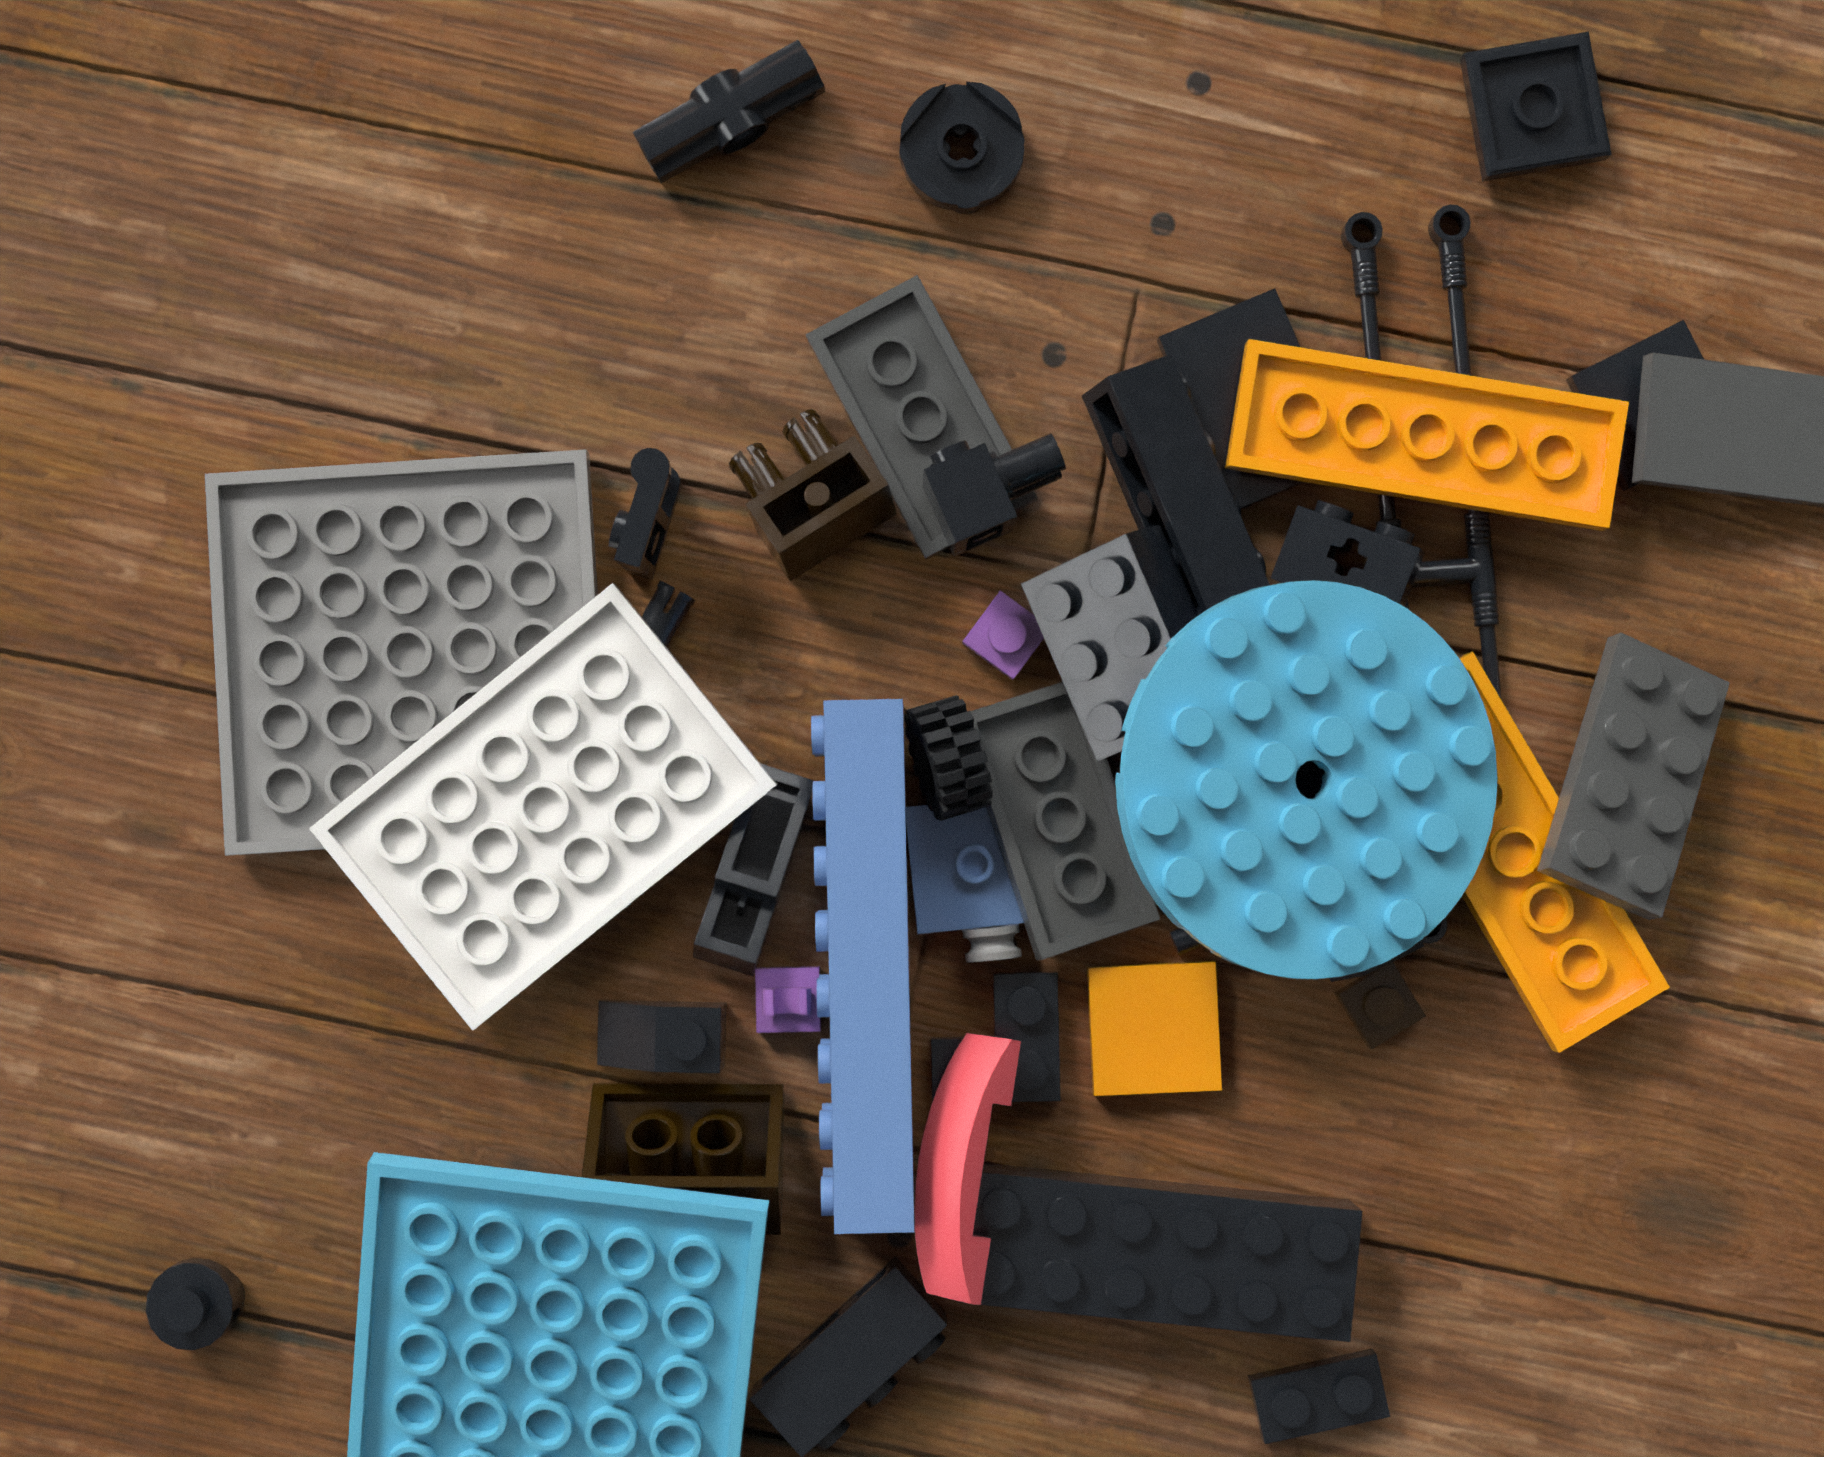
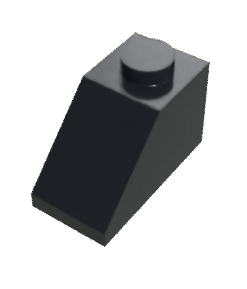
(662, 1035)

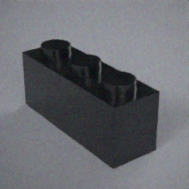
(850, 1359)

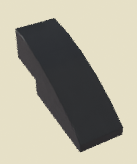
(753, 875)

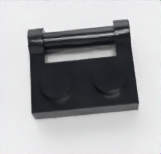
(643, 530)

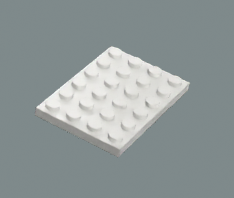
(543, 806)

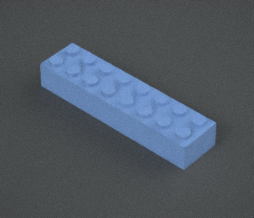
(868, 967)

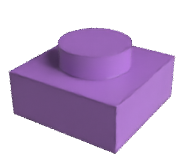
(1005, 635)

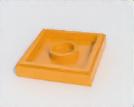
(1154, 1028)

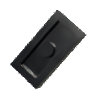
(1319, 1396)

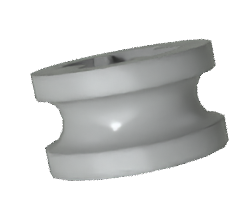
(992, 943)

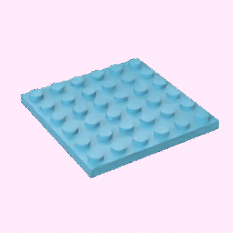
(550, 1315)

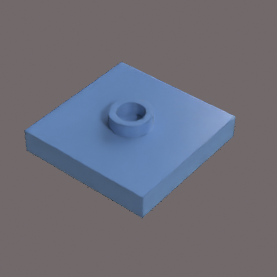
(958, 873)

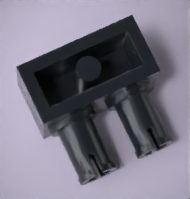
(975, 488)

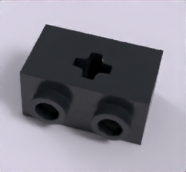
(1317, 536)

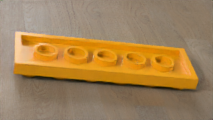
(1427, 435)
(1561, 947)

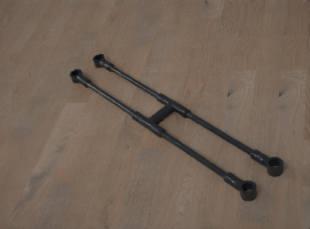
(1479, 566)

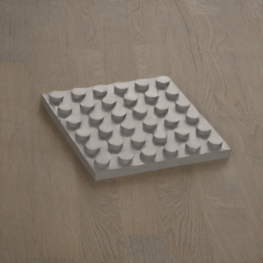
(371, 611)

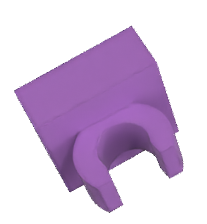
(787, 999)

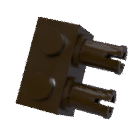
(819, 506)

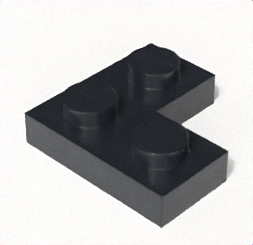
(1022, 1012)

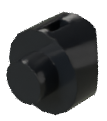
(194, 1303)

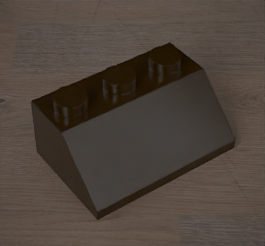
(690, 1139)

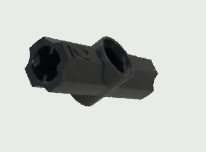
(729, 111)

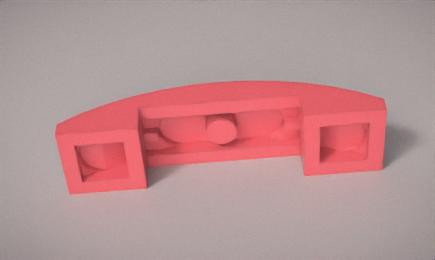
(952, 1166)

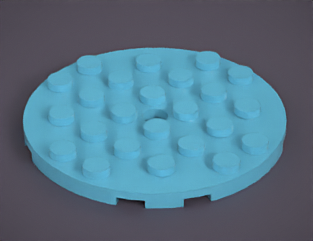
(1216, 759)

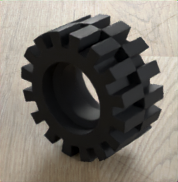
(948, 758)

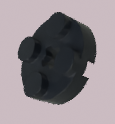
(958, 110)

